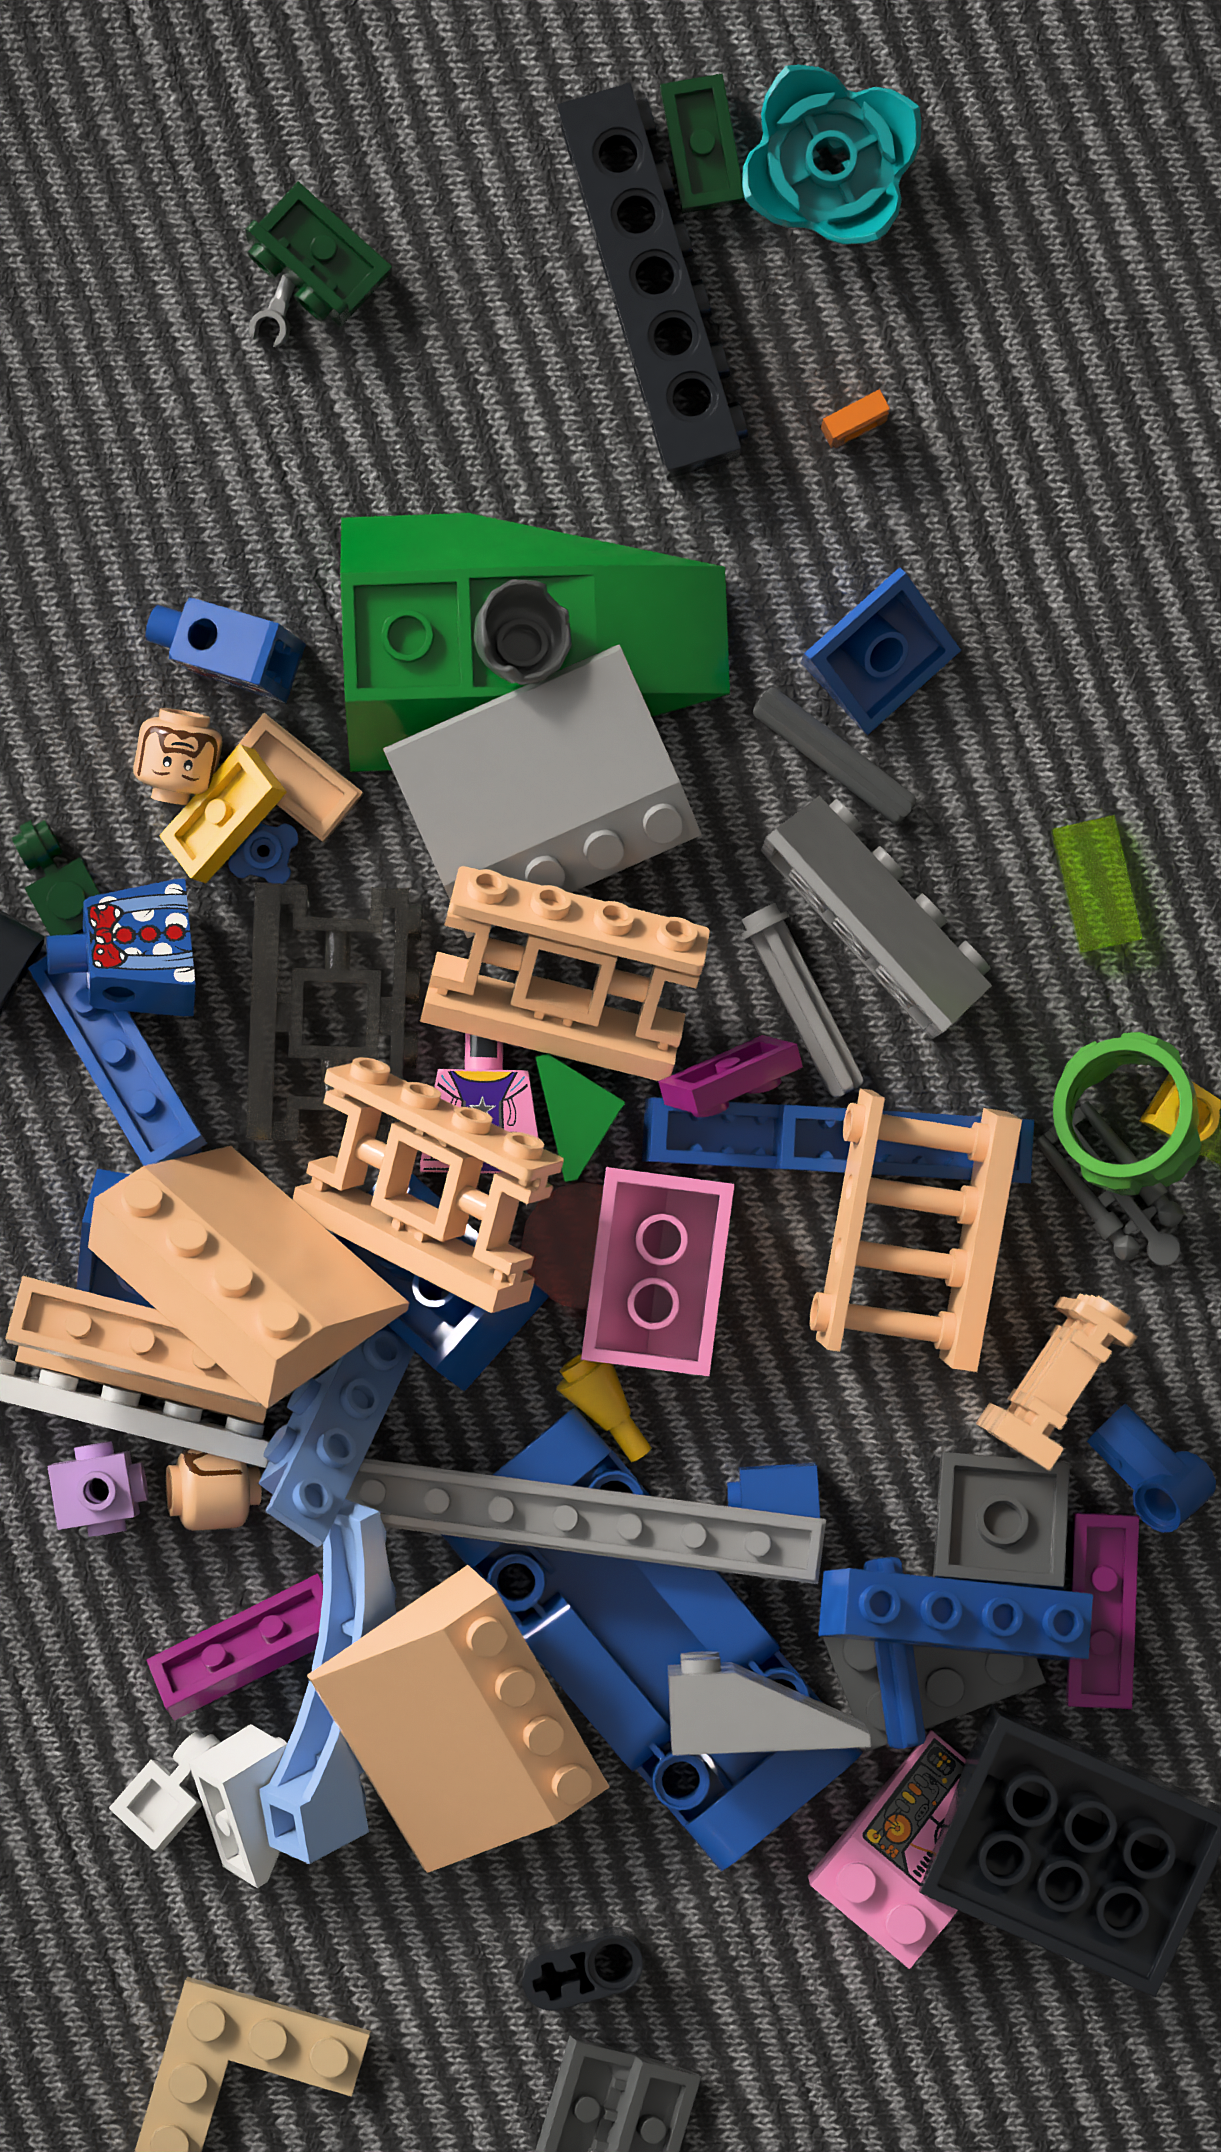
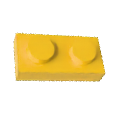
(223, 815)

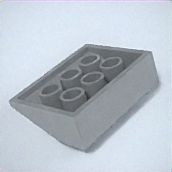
(547, 781)
(876, 916)

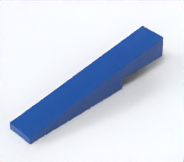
(802, 1141)

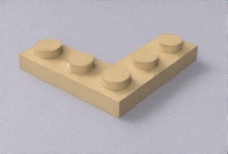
(227, 2026)

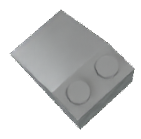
(738, 1711)

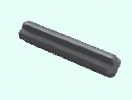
(834, 755)

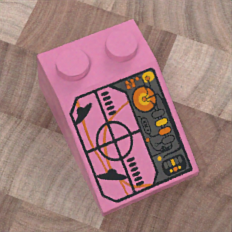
(885, 1851)

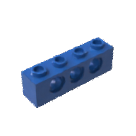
(955, 1614)

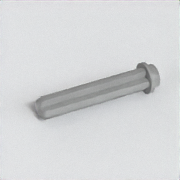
(803, 999)

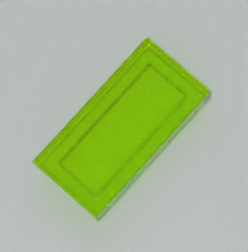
(1096, 884)

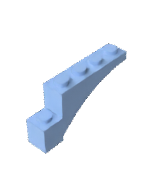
(317, 1789)

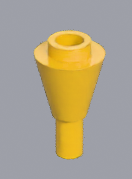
(599, 1395)

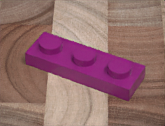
(1106, 1566)
(239, 1649)

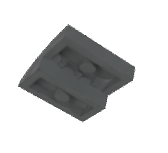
(616, 2102)

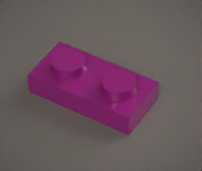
(741, 1070)

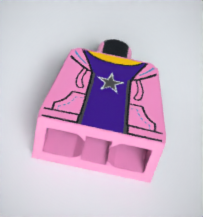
(489, 1088)

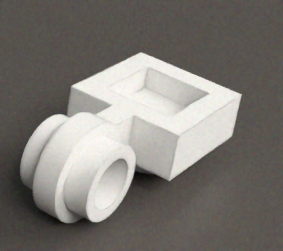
(158, 1802)

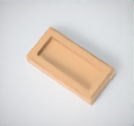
(315, 791)

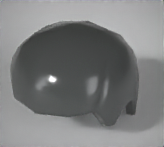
(522, 632)

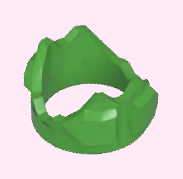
(1092, 1066)

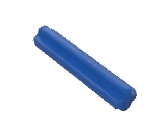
(898, 1680)

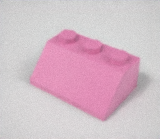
(657, 1271)

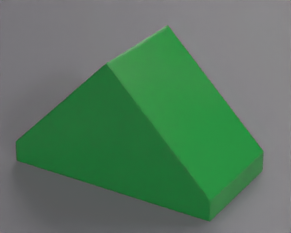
(578, 1113)

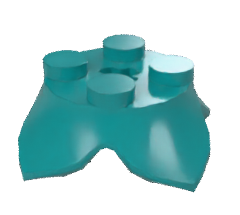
(815, 111)

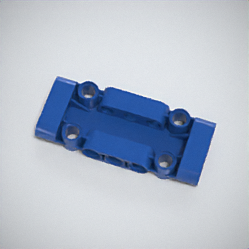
(614, 1629)

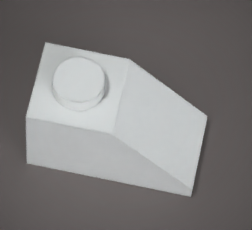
(229, 1790)

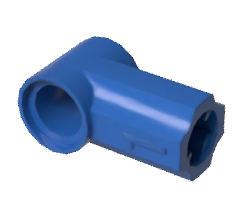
(1164, 1483)

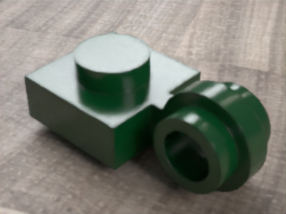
(62, 891)

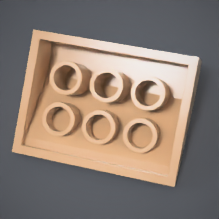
(240, 1269)
(458, 1724)

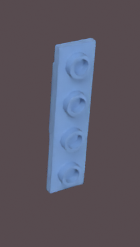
(330, 1434)

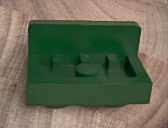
(317, 255)

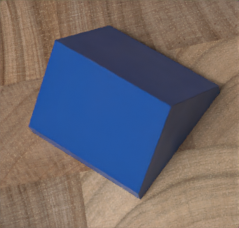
(881, 652)

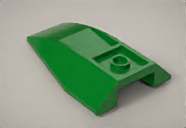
(422, 579)

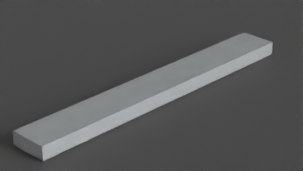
(591, 1520)

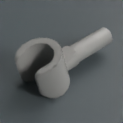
(277, 309)

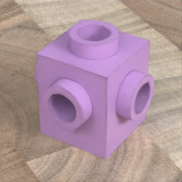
(73, 1493)

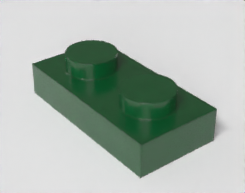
(702, 143)

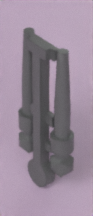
(1162, 1248)

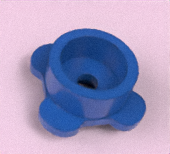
(272, 867)

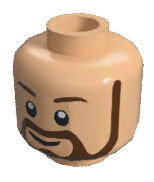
(177, 755)
(211, 1490)

